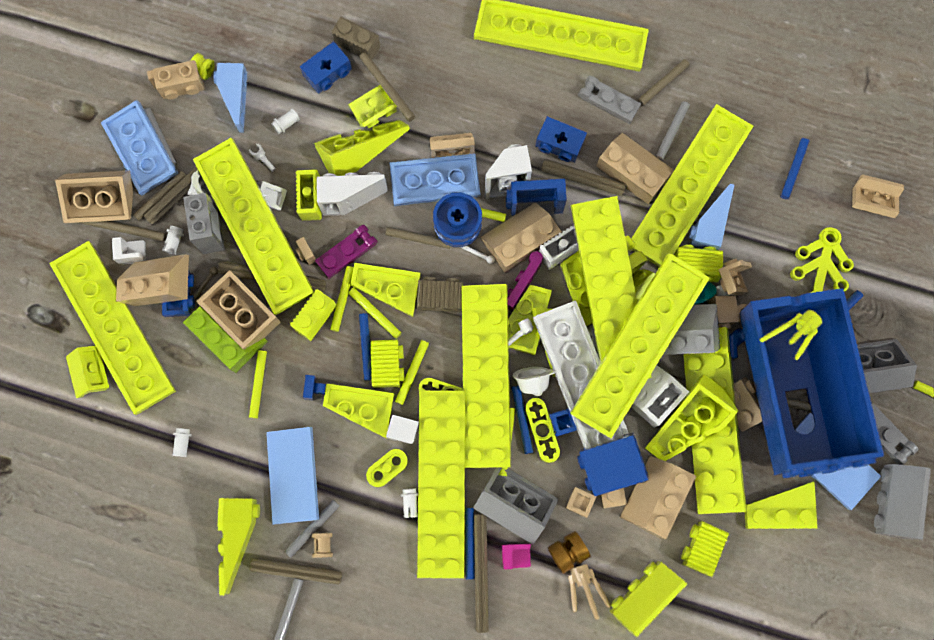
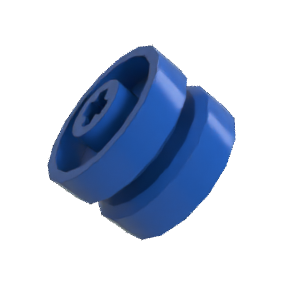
(462, 207)

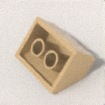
(634, 167)
(95, 196)
(520, 236)
(154, 281)
(238, 311)
(659, 499)

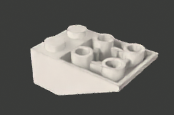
(346, 193)
(659, 397)

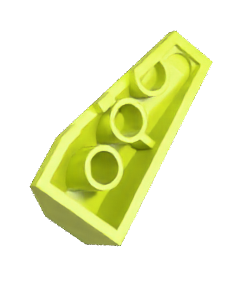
(355, 151)
(698, 415)
(237, 523)

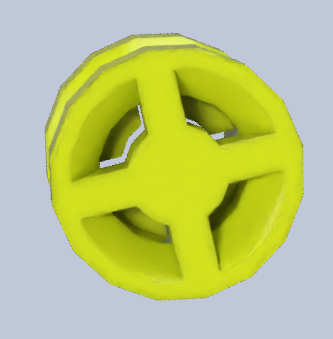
(204, 66)

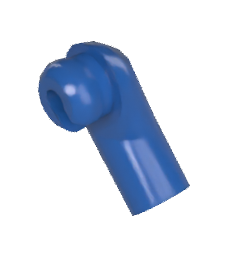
(735, 339)

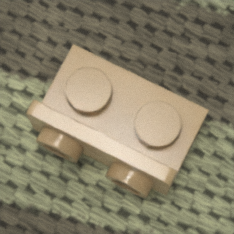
(452, 145)

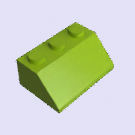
(220, 341)

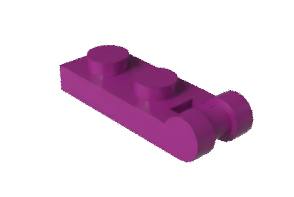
(346, 252)
(524, 279)

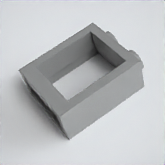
(206, 228)

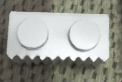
(559, 248)

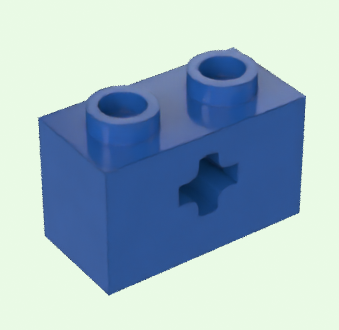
(331, 58)
(553, 131)

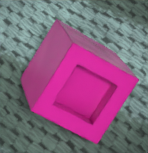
(516, 556)

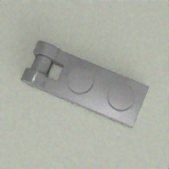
(609, 100)
(891, 436)

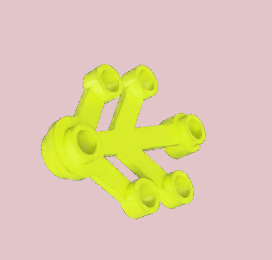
(824, 262)

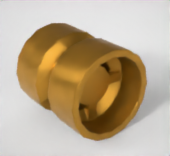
(569, 552)

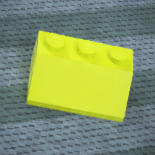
(647, 597)

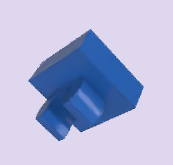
(312, 388)

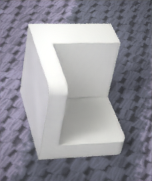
(128, 252)
(402, 429)

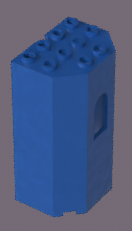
(830, 373)

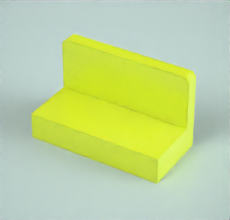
(87, 371)

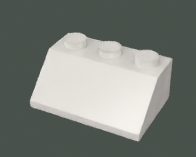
(509, 167)

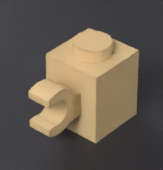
(727, 310)

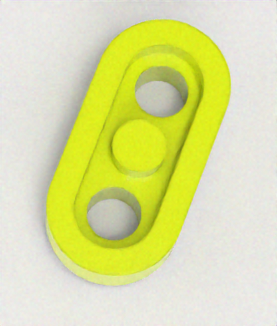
(387, 468)

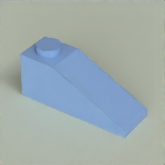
(232, 84)
(711, 226)

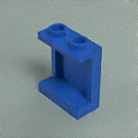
(537, 191)
(613, 465)

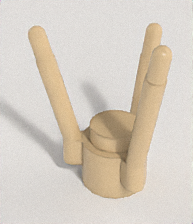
(582, 576)

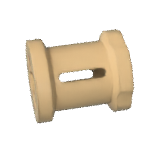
(322, 545)

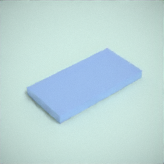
(139, 147)
(433, 178)
(292, 475)
(847, 484)

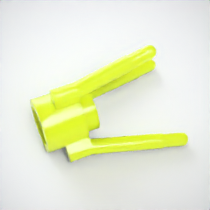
(805, 325)

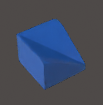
(562, 422)

